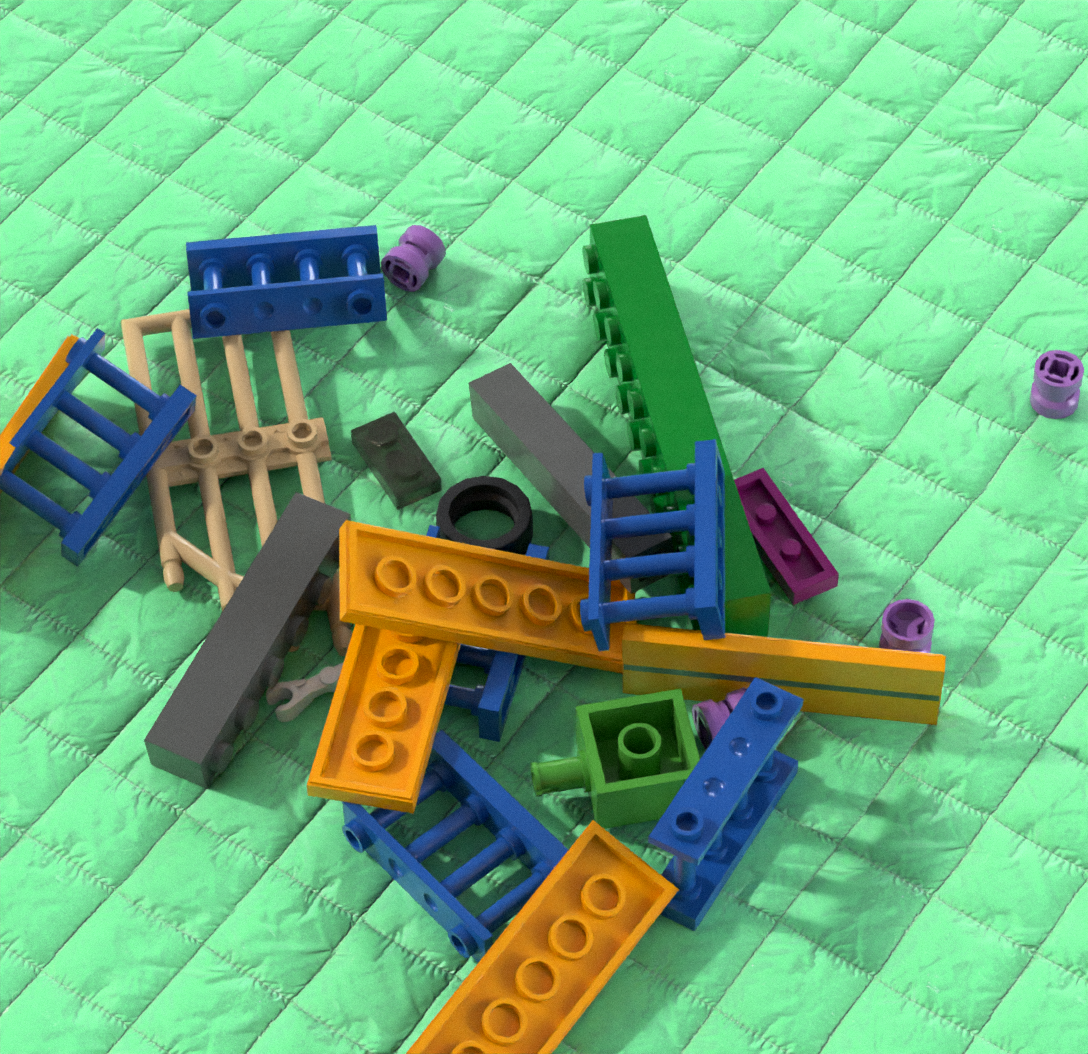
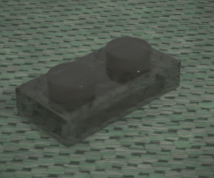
(396, 460)

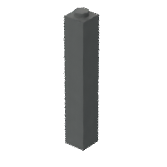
(553, 459)

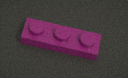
(784, 540)

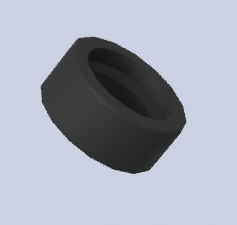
(487, 494)

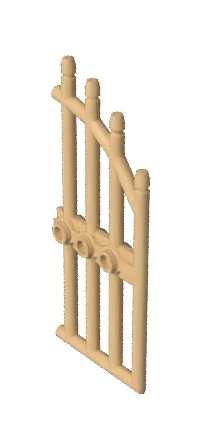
(224, 455)

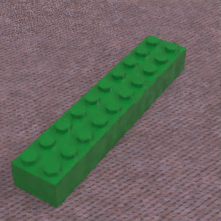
(666, 400)

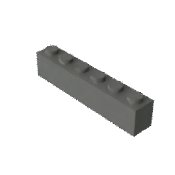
(249, 643)

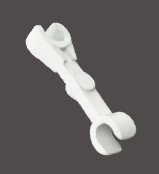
(302, 692)

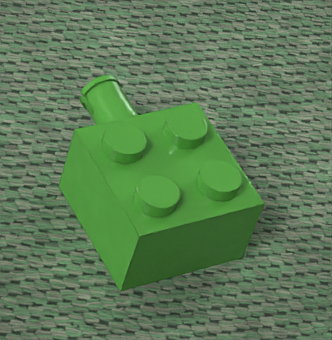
(627, 758)

